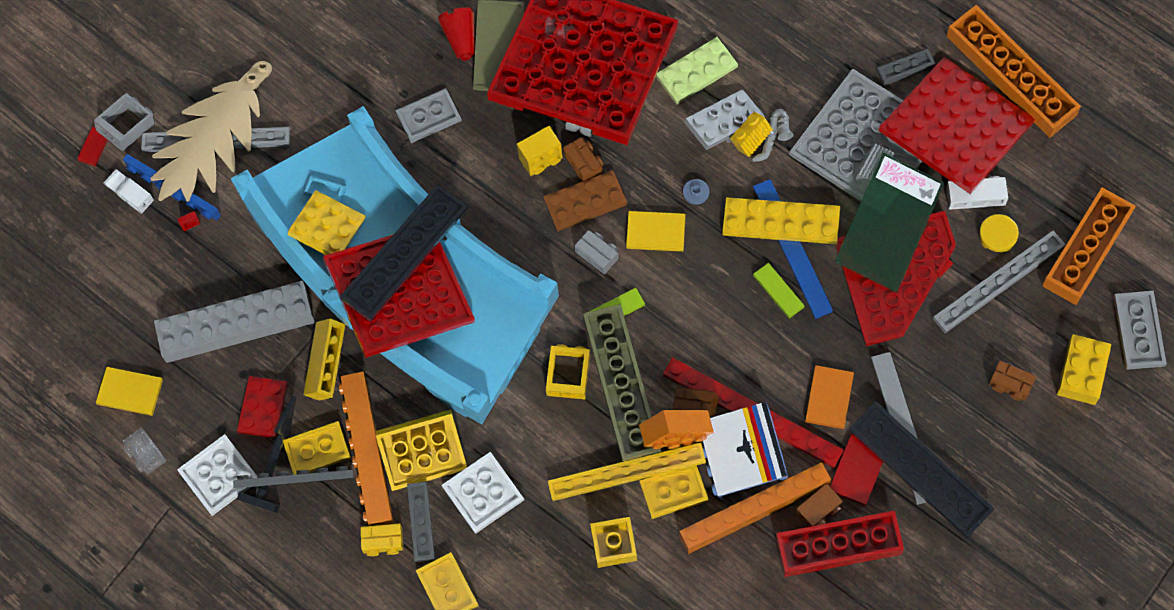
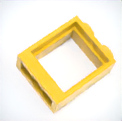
(564, 390)

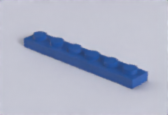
(206, 209)

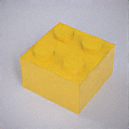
(539, 151)
(613, 542)

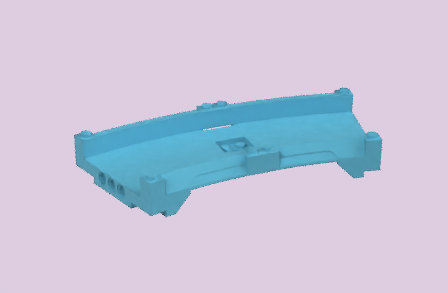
(459, 367)

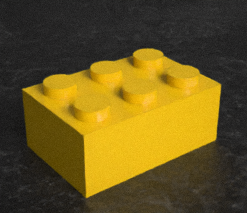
(1084, 369)

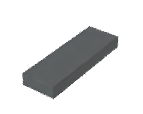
(905, 67)

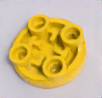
(998, 233)

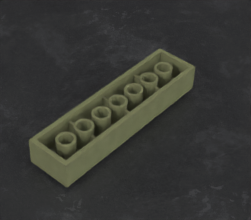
(619, 379)

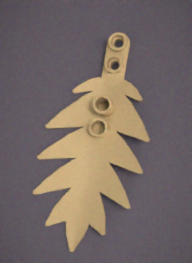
(211, 133)

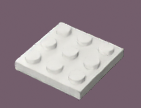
(213, 472)
(482, 492)

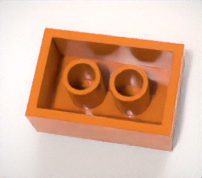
(676, 428)

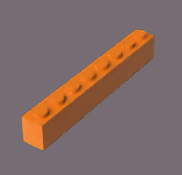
(366, 448)
(754, 508)

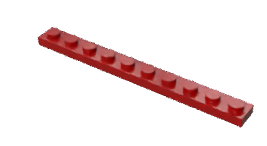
(732, 401)

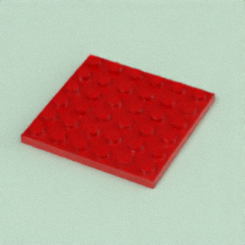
(957, 125)
(421, 308)

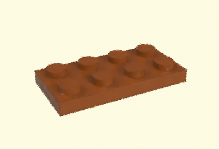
(585, 200)

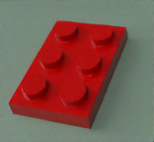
(262, 407)

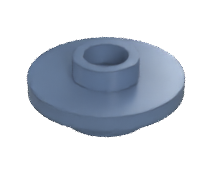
(696, 191)

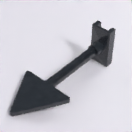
(283, 430)

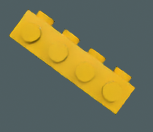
(324, 359)

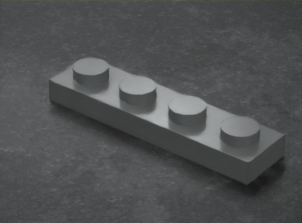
(421, 522)

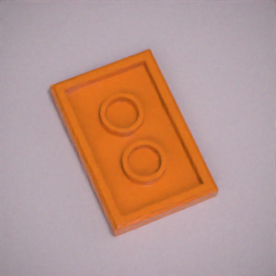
(829, 397)

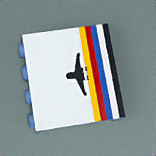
(743, 450)

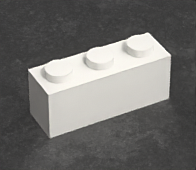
(987, 194)

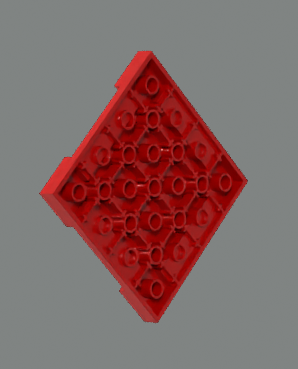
(594, 76)

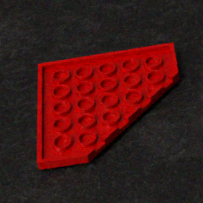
(888, 314)

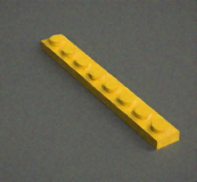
(626, 471)

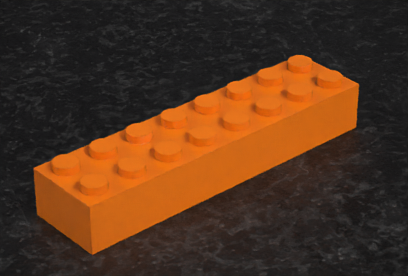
(1013, 71)

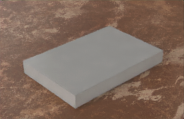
(428, 115)

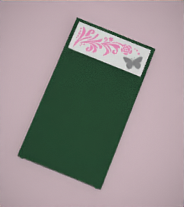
(889, 222)

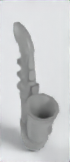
(780, 124)

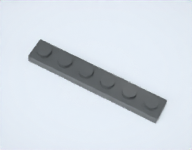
(284, 477)

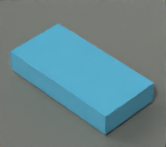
(326, 187)

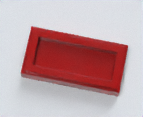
(92, 148)

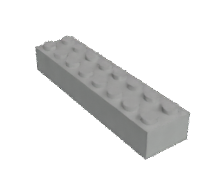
(234, 321)

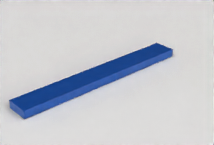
(798, 261)

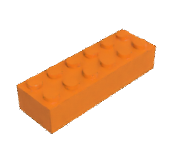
(1088, 246)

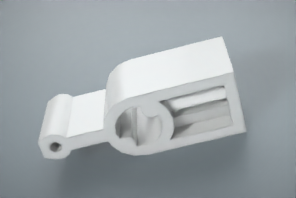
(129, 191)

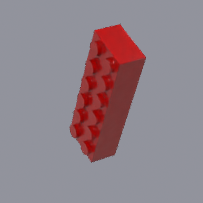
(839, 543)

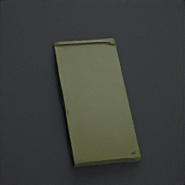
(494, 31)

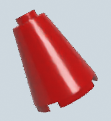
(459, 31)

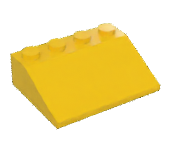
(421, 450)

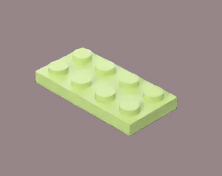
(696, 70)

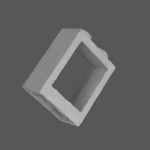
(121, 141)

